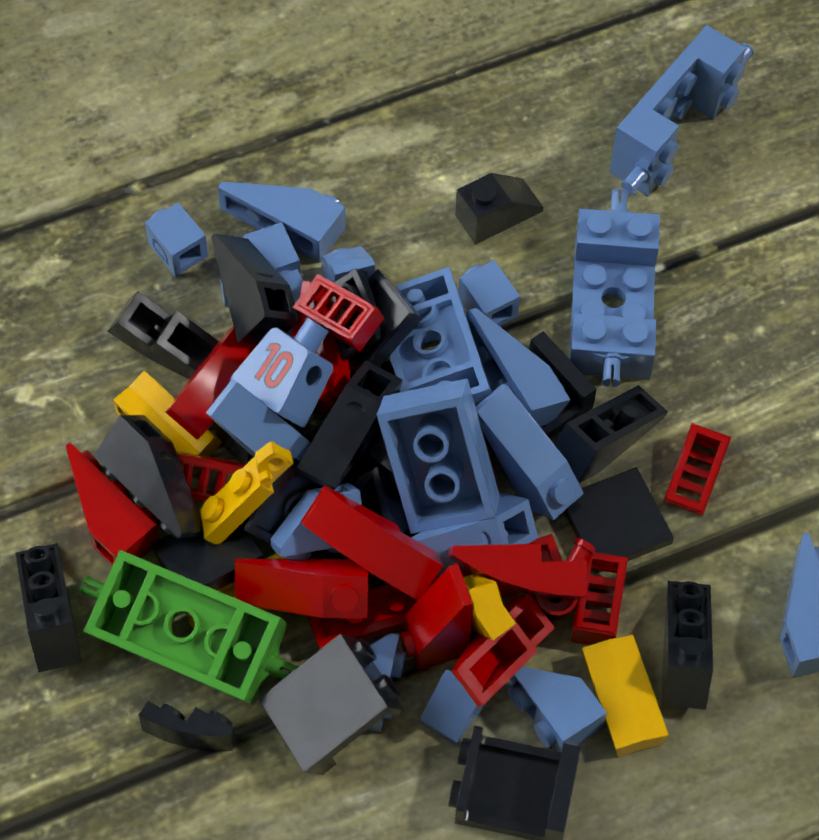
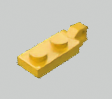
(244, 492)

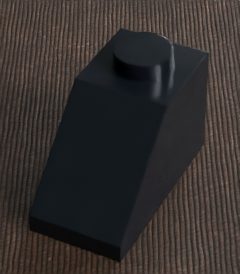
(494, 205)

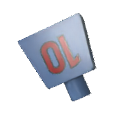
(287, 371)

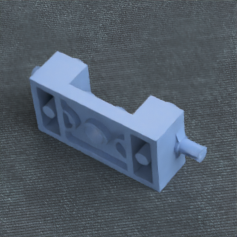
(700, 78)
(615, 258)
(445, 321)

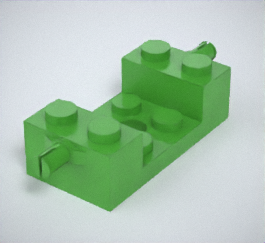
(231, 643)

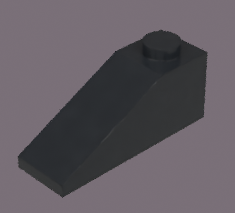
(608, 431)

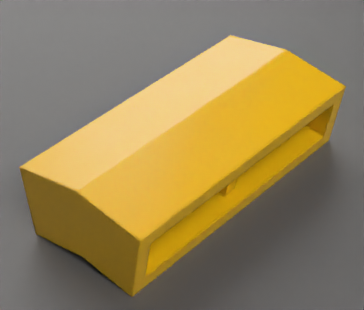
(151, 399)
(488, 612)
(625, 695)

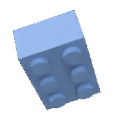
(438, 456)

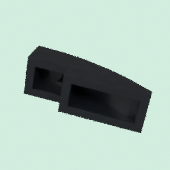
(161, 336)

